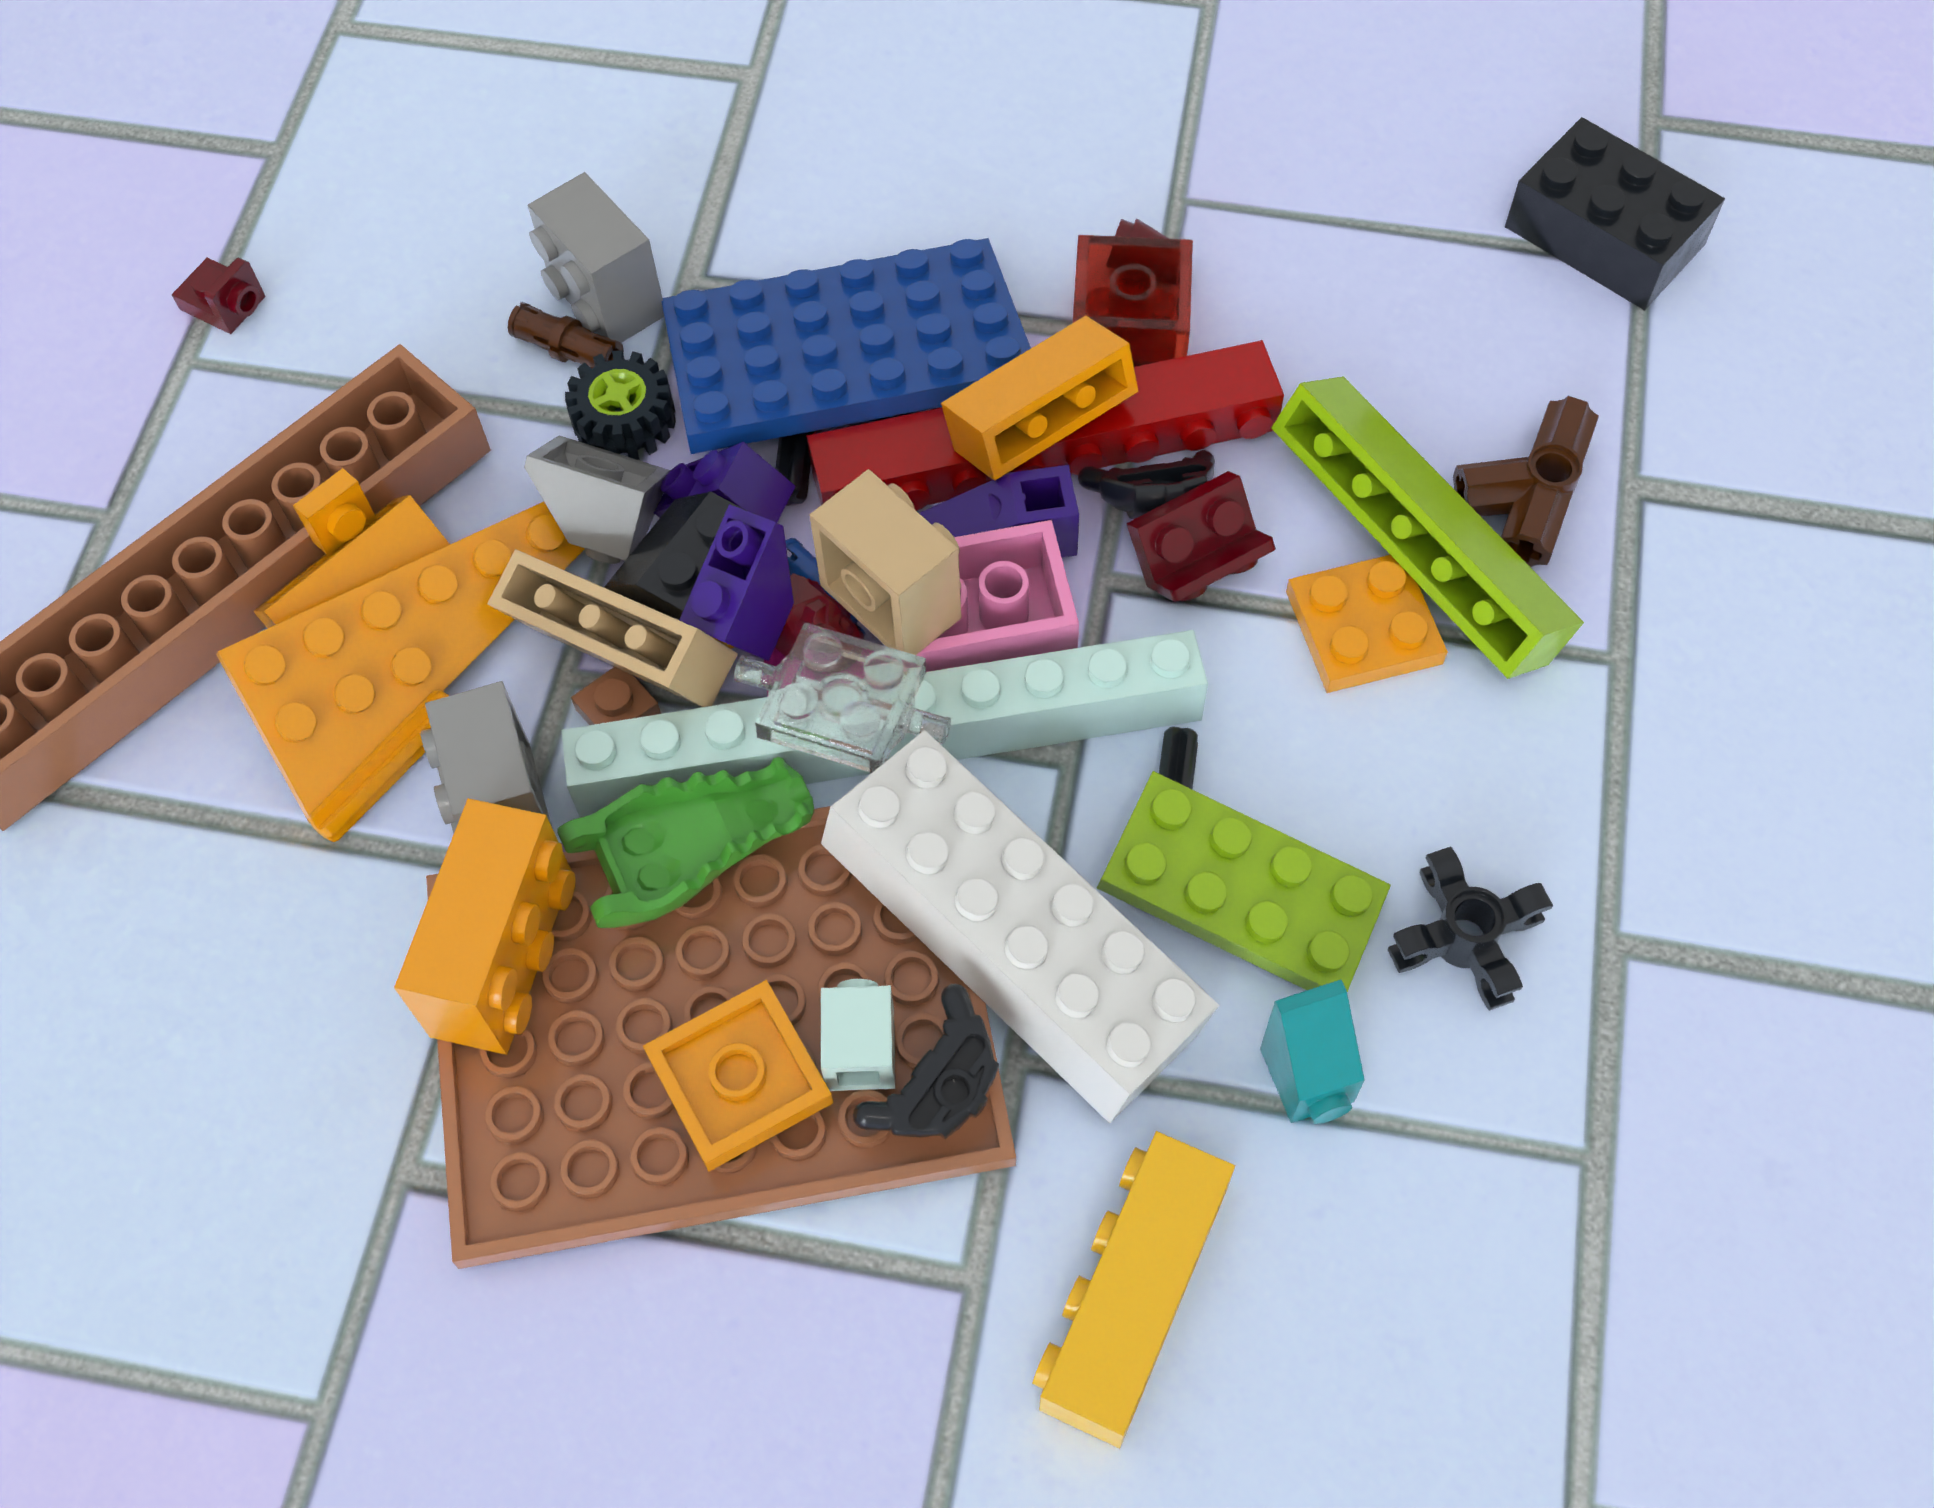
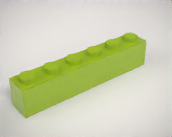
(1426, 526)

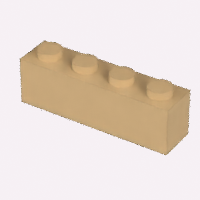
(613, 629)

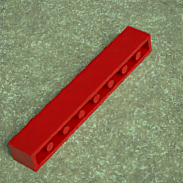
(1177, 408)

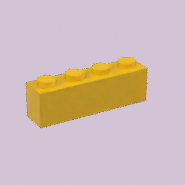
(1135, 1288)

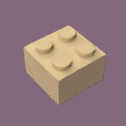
(887, 563)

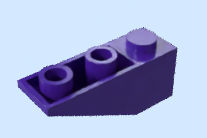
(1015, 501)

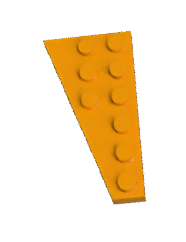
(358, 664)

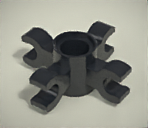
(1493, 972)

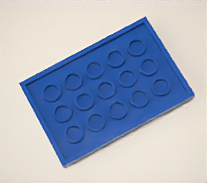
(839, 343)

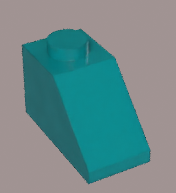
(1314, 1053)

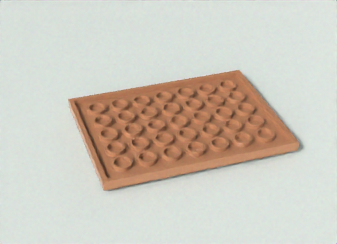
(573, 1126)

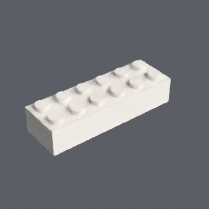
(1017, 924)

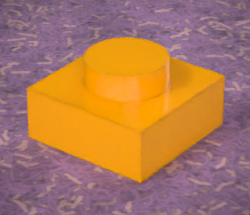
(335, 511)

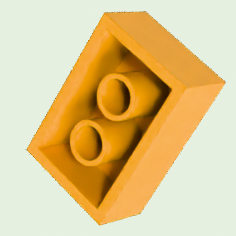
(487, 927)

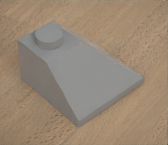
(596, 495)

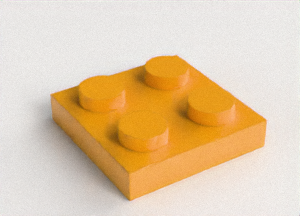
(1365, 623)
(738, 1075)

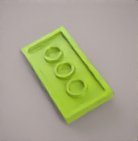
(1244, 886)

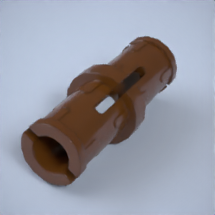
(561, 337)

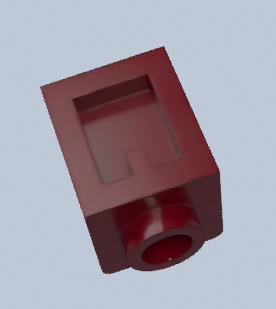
(220, 293)

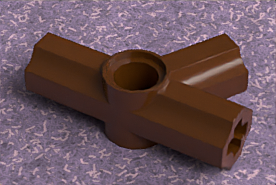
(1534, 487)

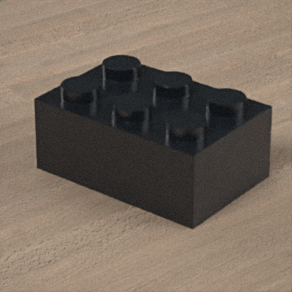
(1613, 212)

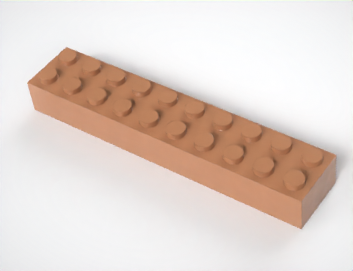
(190, 584)

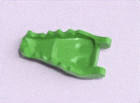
(678, 837)

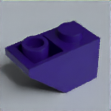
(734, 475)
(743, 584)

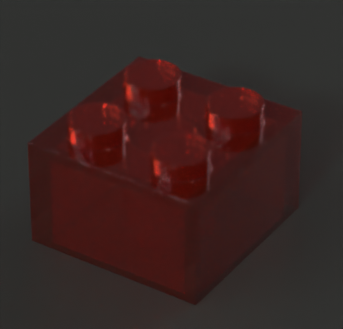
(1137, 292)

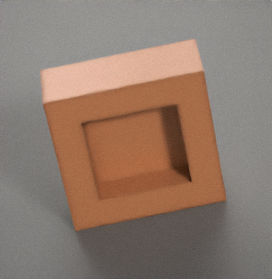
(614, 698)

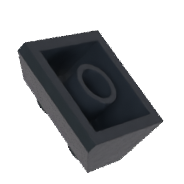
(671, 554)

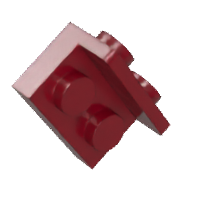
(1198, 539)

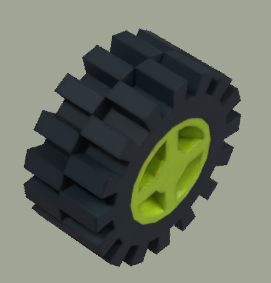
(623, 384)

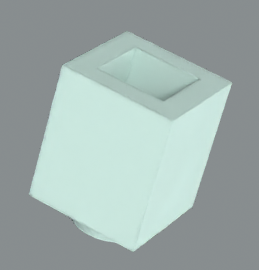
(857, 1036)

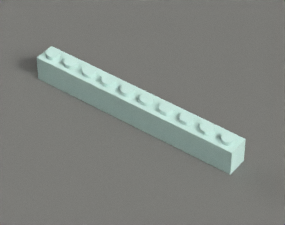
(989, 703)

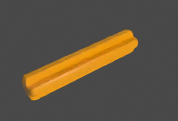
(374, 775)

